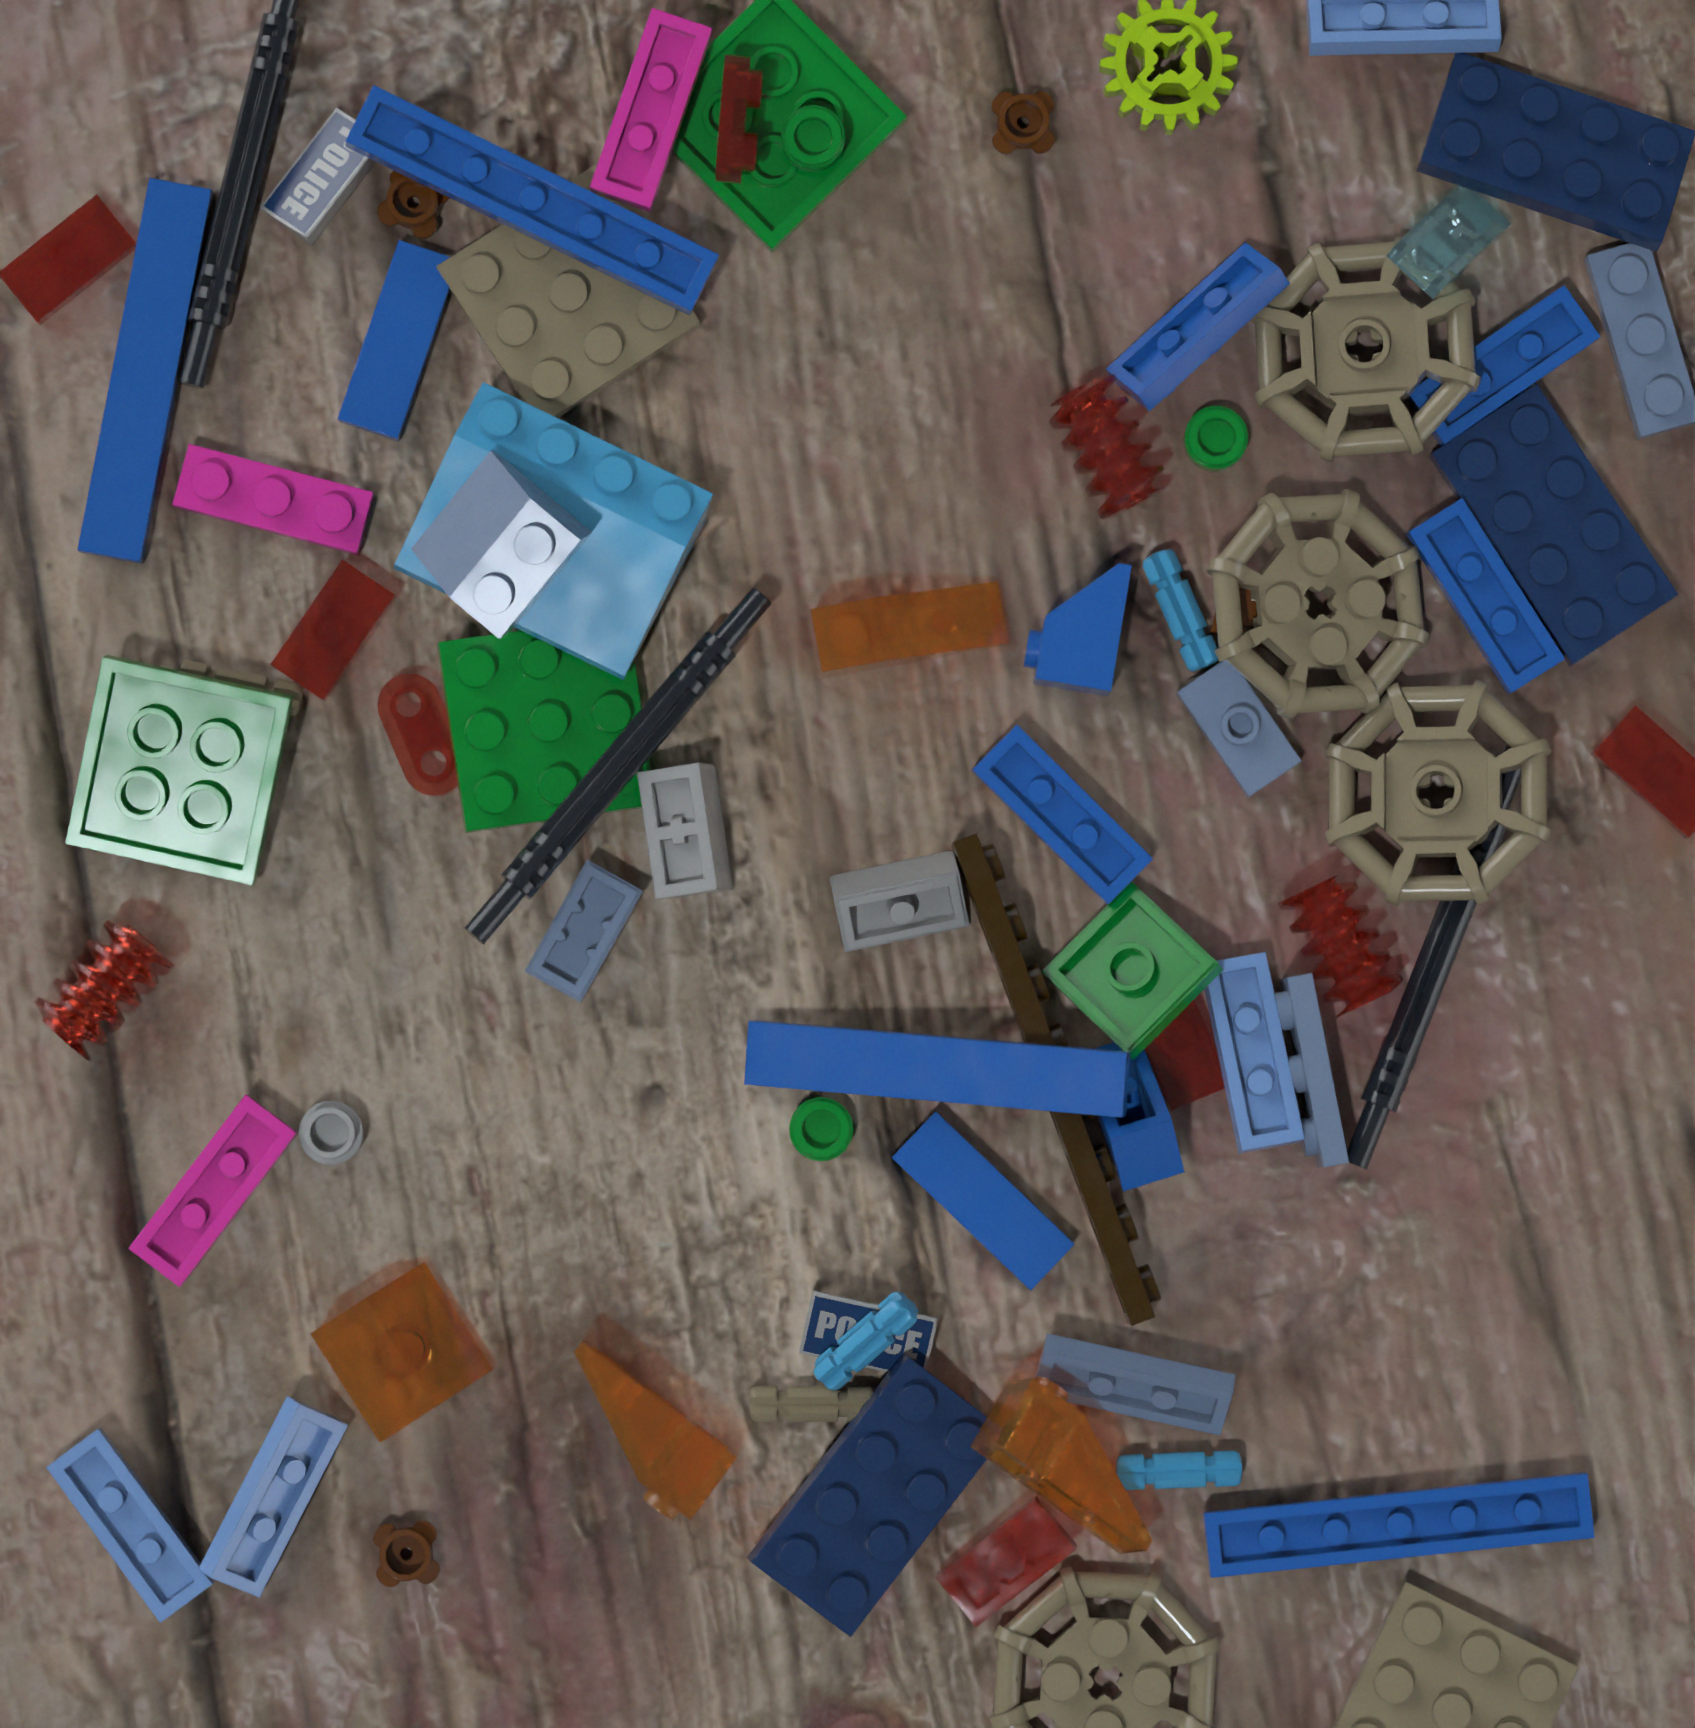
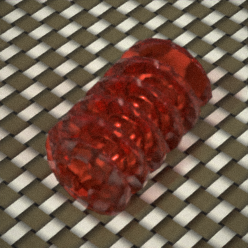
(1106, 447)
(1341, 944)
(102, 986)

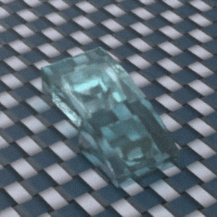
(1448, 240)

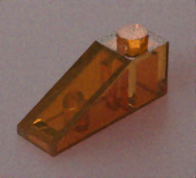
(907, 628)
(662, 1444)
(1059, 1458)

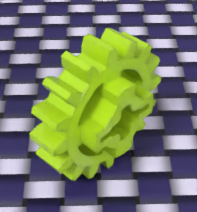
(1188, 85)

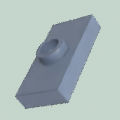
(1238, 727)
(584, 931)

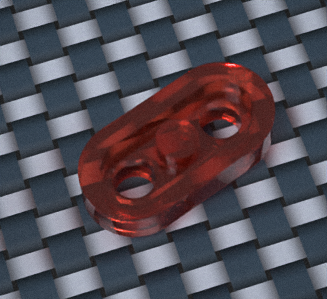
(739, 92)
(419, 734)

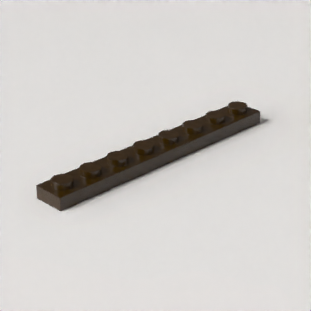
(1088, 1163)

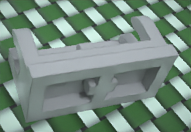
(685, 831)

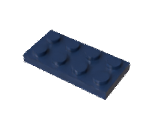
(1556, 151)
(1554, 524)
(874, 1496)

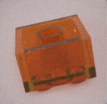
(402, 1351)

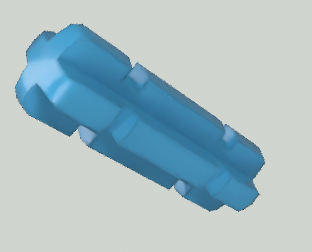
(1180, 609)
(865, 1341)
(1179, 1470)

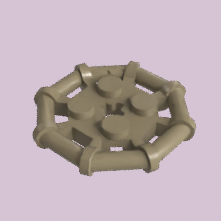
(1357, 385)
(1352, 597)
(1463, 819)
(1106, 1644)

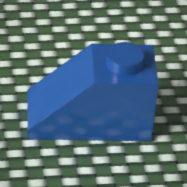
(1081, 637)
(1144, 1140)

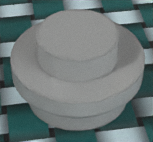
(331, 1132)

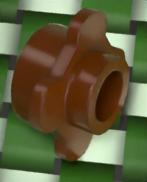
(1035, 109)
(396, 210)
(393, 1566)

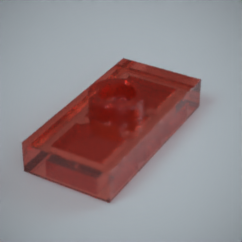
(68, 260)
(333, 630)
(1652, 768)
(1185, 1059)
(1006, 1561)

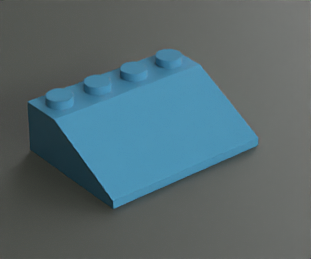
(637, 518)

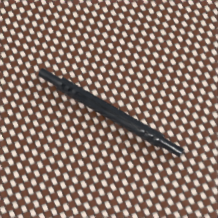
(240, 187)
(617, 766)
(1419, 1001)

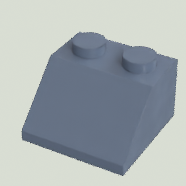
(499, 544)

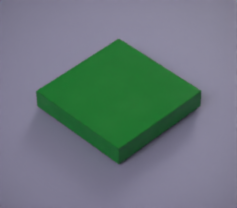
(1132, 970)

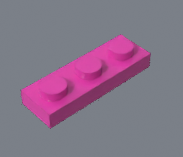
(651, 109)
(273, 499)
(213, 1190)

